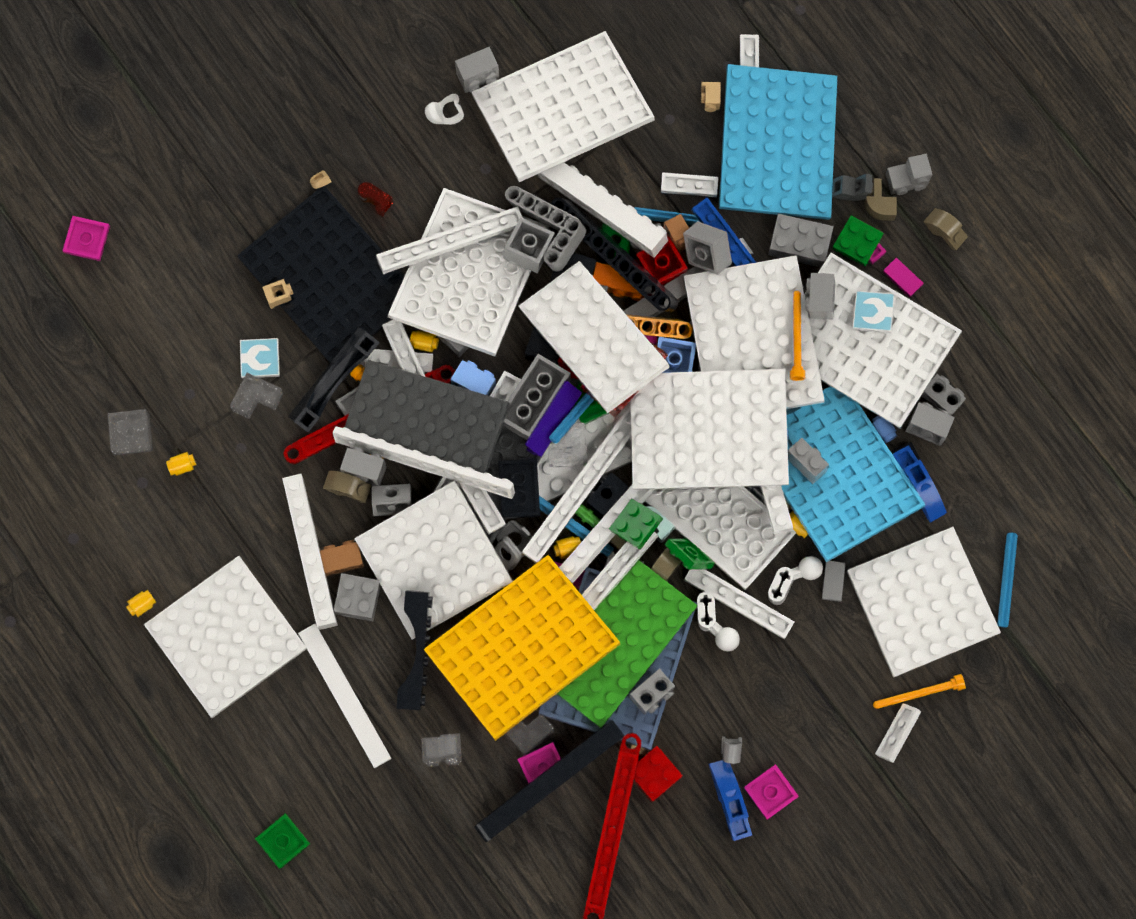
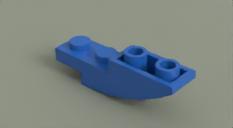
(922, 483)
(731, 799)

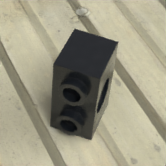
(607, 483)

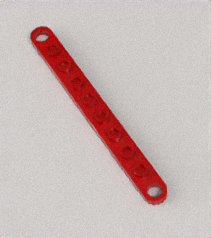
(324, 437)
(612, 828)

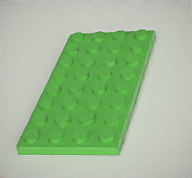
(644, 617)

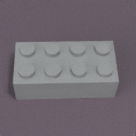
(534, 395)

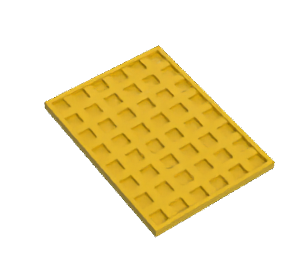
(522, 647)

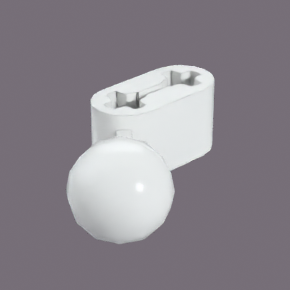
(808, 568)
(726, 638)

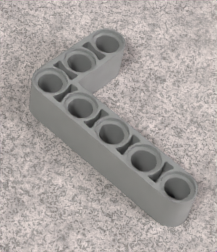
(551, 218)

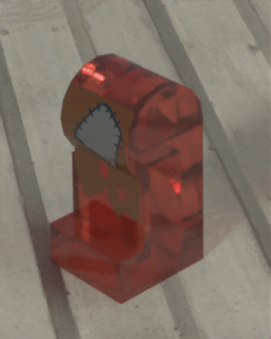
(377, 197)

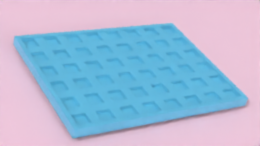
(778, 142)
(863, 481)

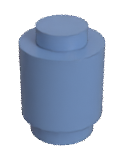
(884, 428)

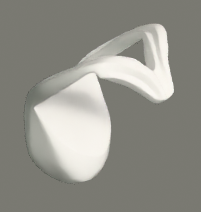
(434, 111)

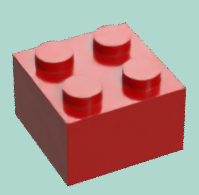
(665, 265)
(655, 774)

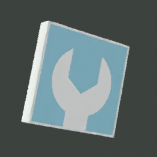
(873, 311)
(260, 357)

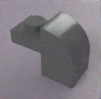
(852, 188)

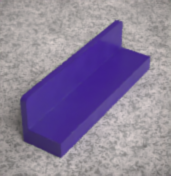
(553, 416)

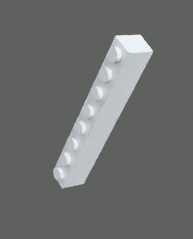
(606, 207)
(309, 551)

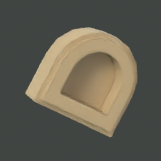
(320, 180)

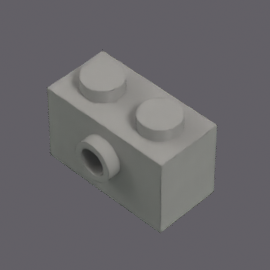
(807, 460)

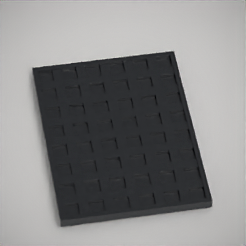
(329, 270)

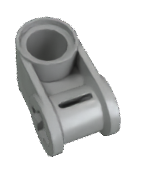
(731, 750)

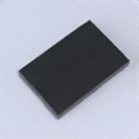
(524, 476)

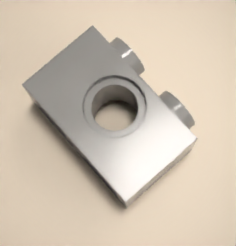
(390, 499)

